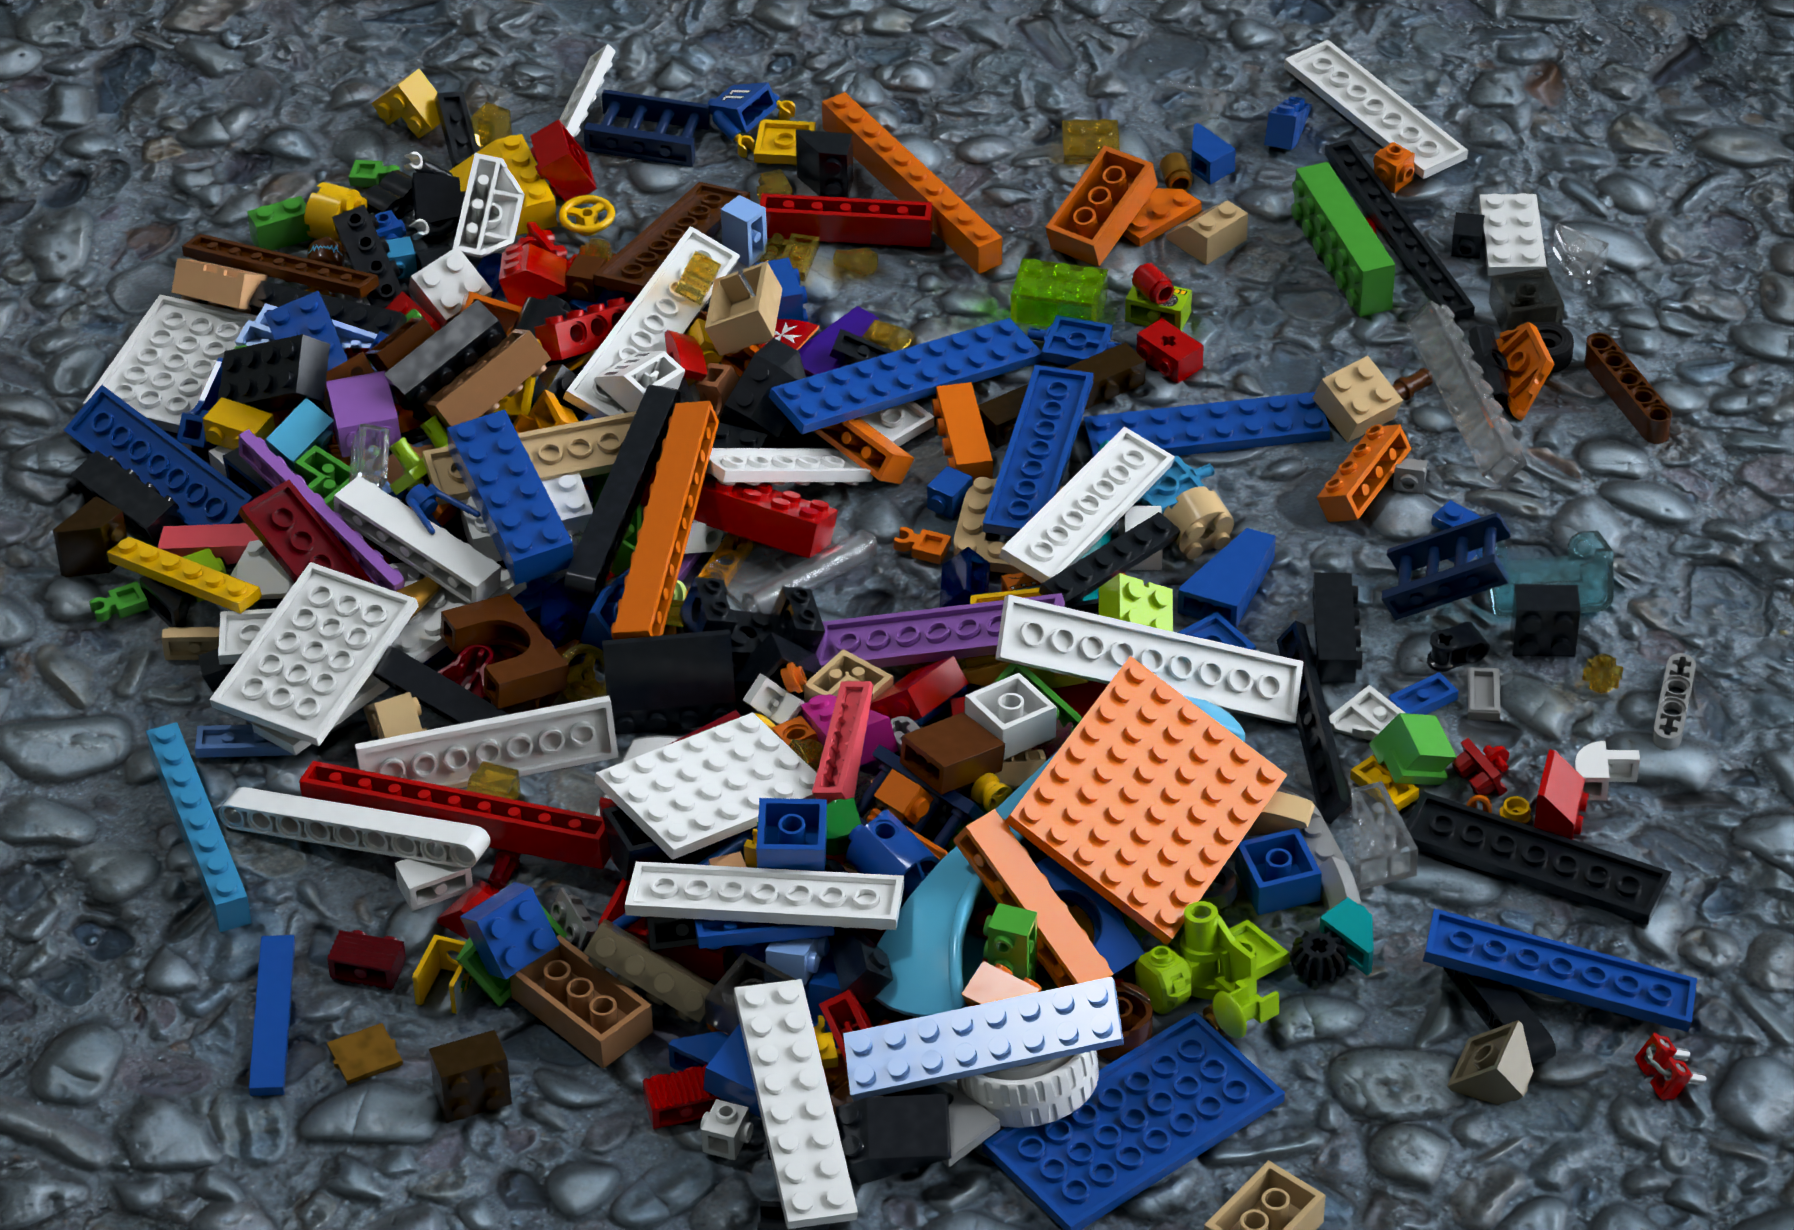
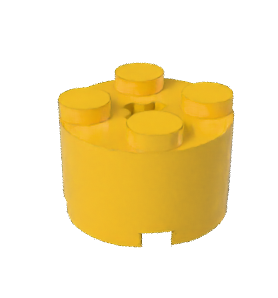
(325, 204)

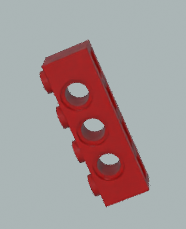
(580, 330)

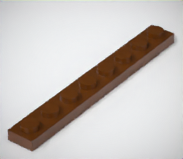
(281, 266)

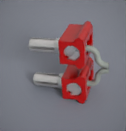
(1663, 1060)

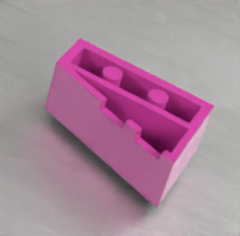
(878, 730)

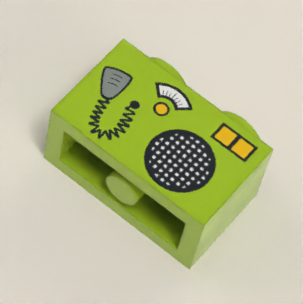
(1144, 312)

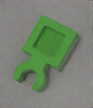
(122, 601)

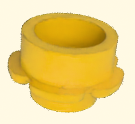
(1516, 809)

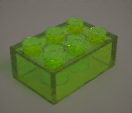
(1057, 289)

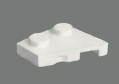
(1364, 714)

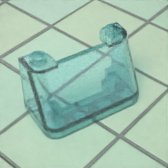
(1587, 565)

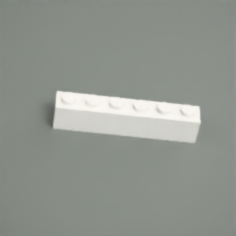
(402, 533)

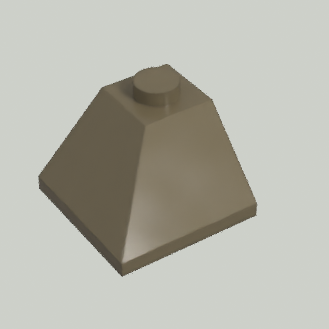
(1494, 1065)

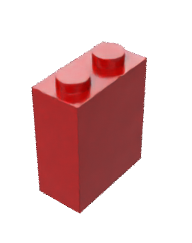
(921, 690)

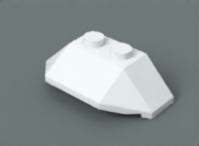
(489, 208)
(262, 570)

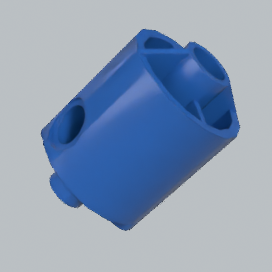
(890, 849)

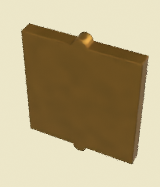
(364, 1053)

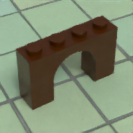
(505, 623)

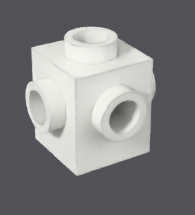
(725, 1129)

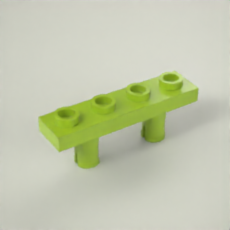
(410, 461)

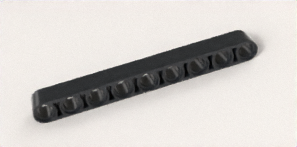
(621, 493)

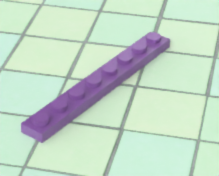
(275, 472)

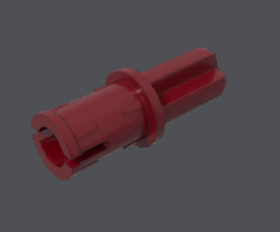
(505, 864)

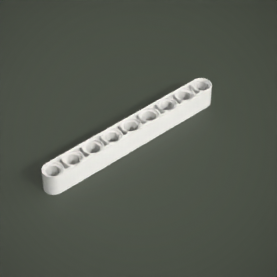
(355, 827)

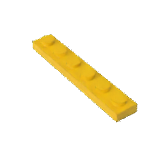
(184, 574)

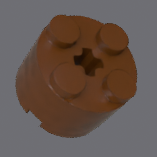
(1135, 1017)

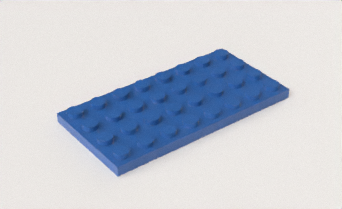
(1138, 1125)

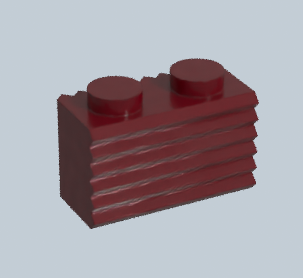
(366, 959)

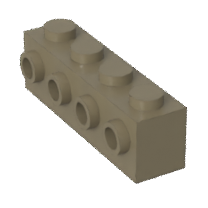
(650, 970)

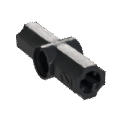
(1491, 360)

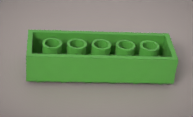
(1343, 239)

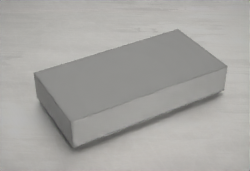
(1483, 694)

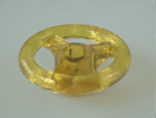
(575, 680)

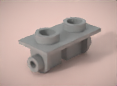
(573, 919)

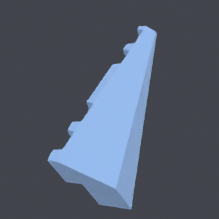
(259, 332)

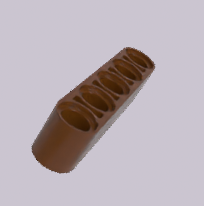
(1628, 388)

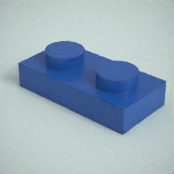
(1425, 695)

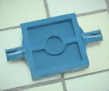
(1173, 483)

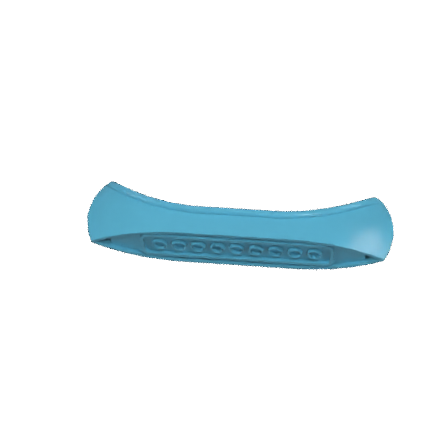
(934, 939)

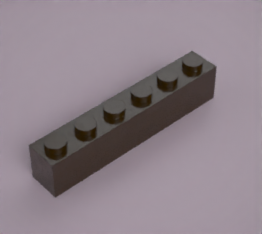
(1114, 373)

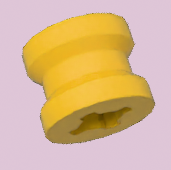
(989, 791)

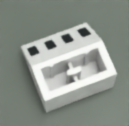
(630, 377)

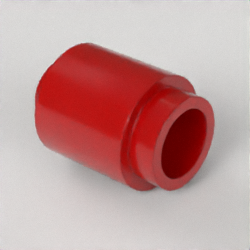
(1153, 283)

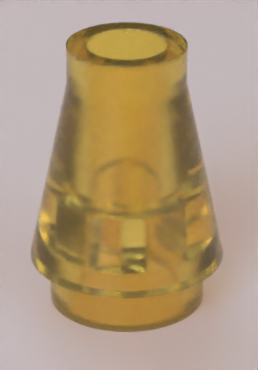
(859, 261)

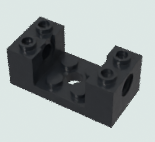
(792, 617)

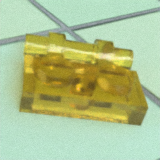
(799, 248)

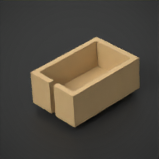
(737, 317)

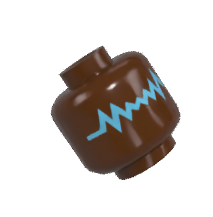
(326, 251)

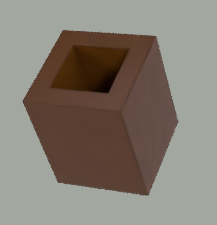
(581, 280)

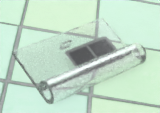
(759, 570)

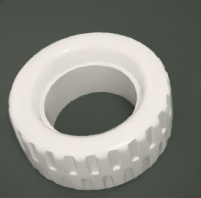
(1035, 1092)

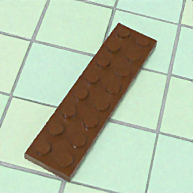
(642, 257)

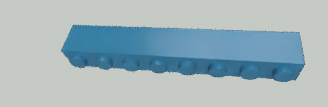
(198, 827)

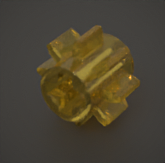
(597, 248)
(1602, 673)

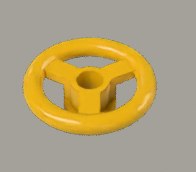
(586, 218)

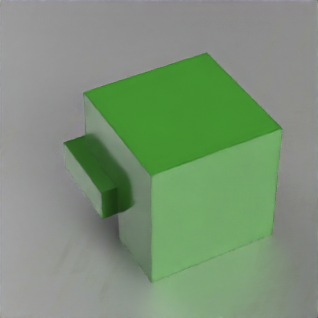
(1414, 749)

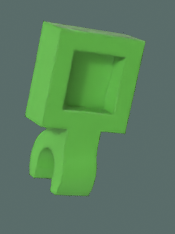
(369, 173)

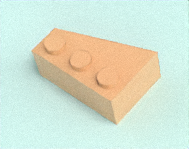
(216, 284)

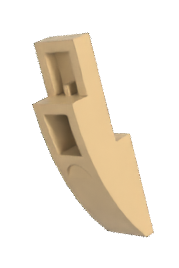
(1282, 814)

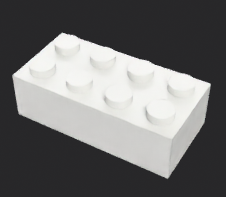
(567, 497)

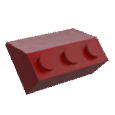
(531, 273)

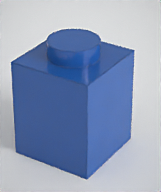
(948, 492)

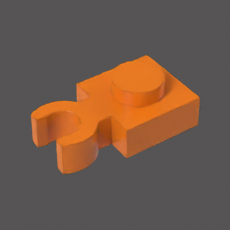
(924, 546)

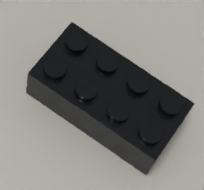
(276, 373)

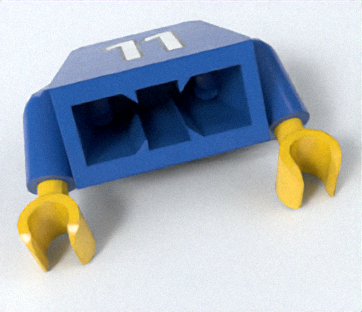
(743, 108)

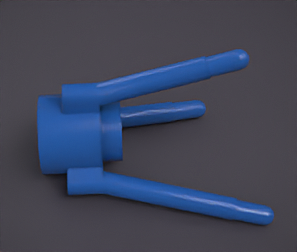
(424, 503)

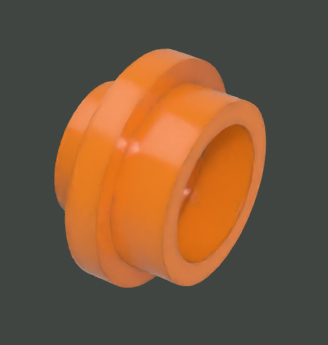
(793, 678)

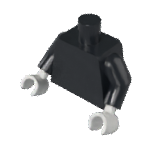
(435, 198)

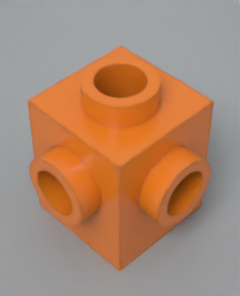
(1394, 166)

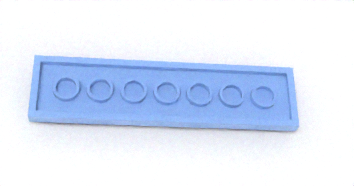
(983, 1038)

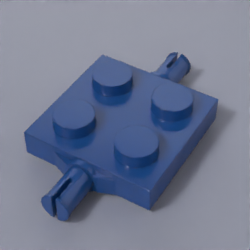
(1072, 339)

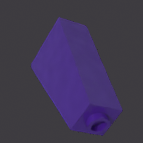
(817, 350)

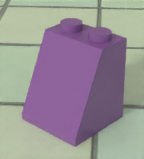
(361, 401)

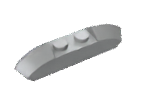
(1337, 878)

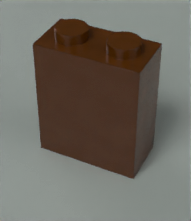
(952, 752)

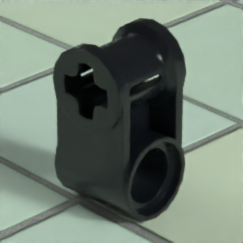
(1458, 644)

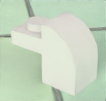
(773, 701)
(1605, 766)

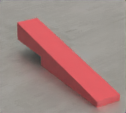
(222, 539)
(844, 745)

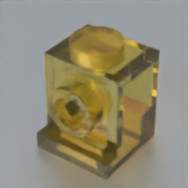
(773, 183)

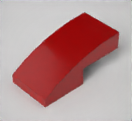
(687, 354)

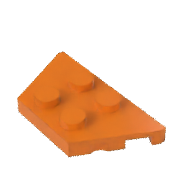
(1527, 366)

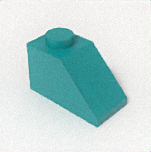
(1355, 927)

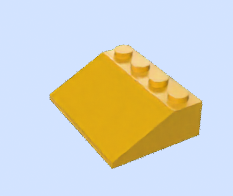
(538, 201)

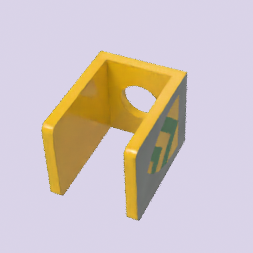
(432, 962)

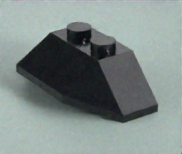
(750, 401)

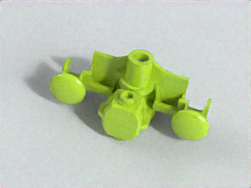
(1213, 965)

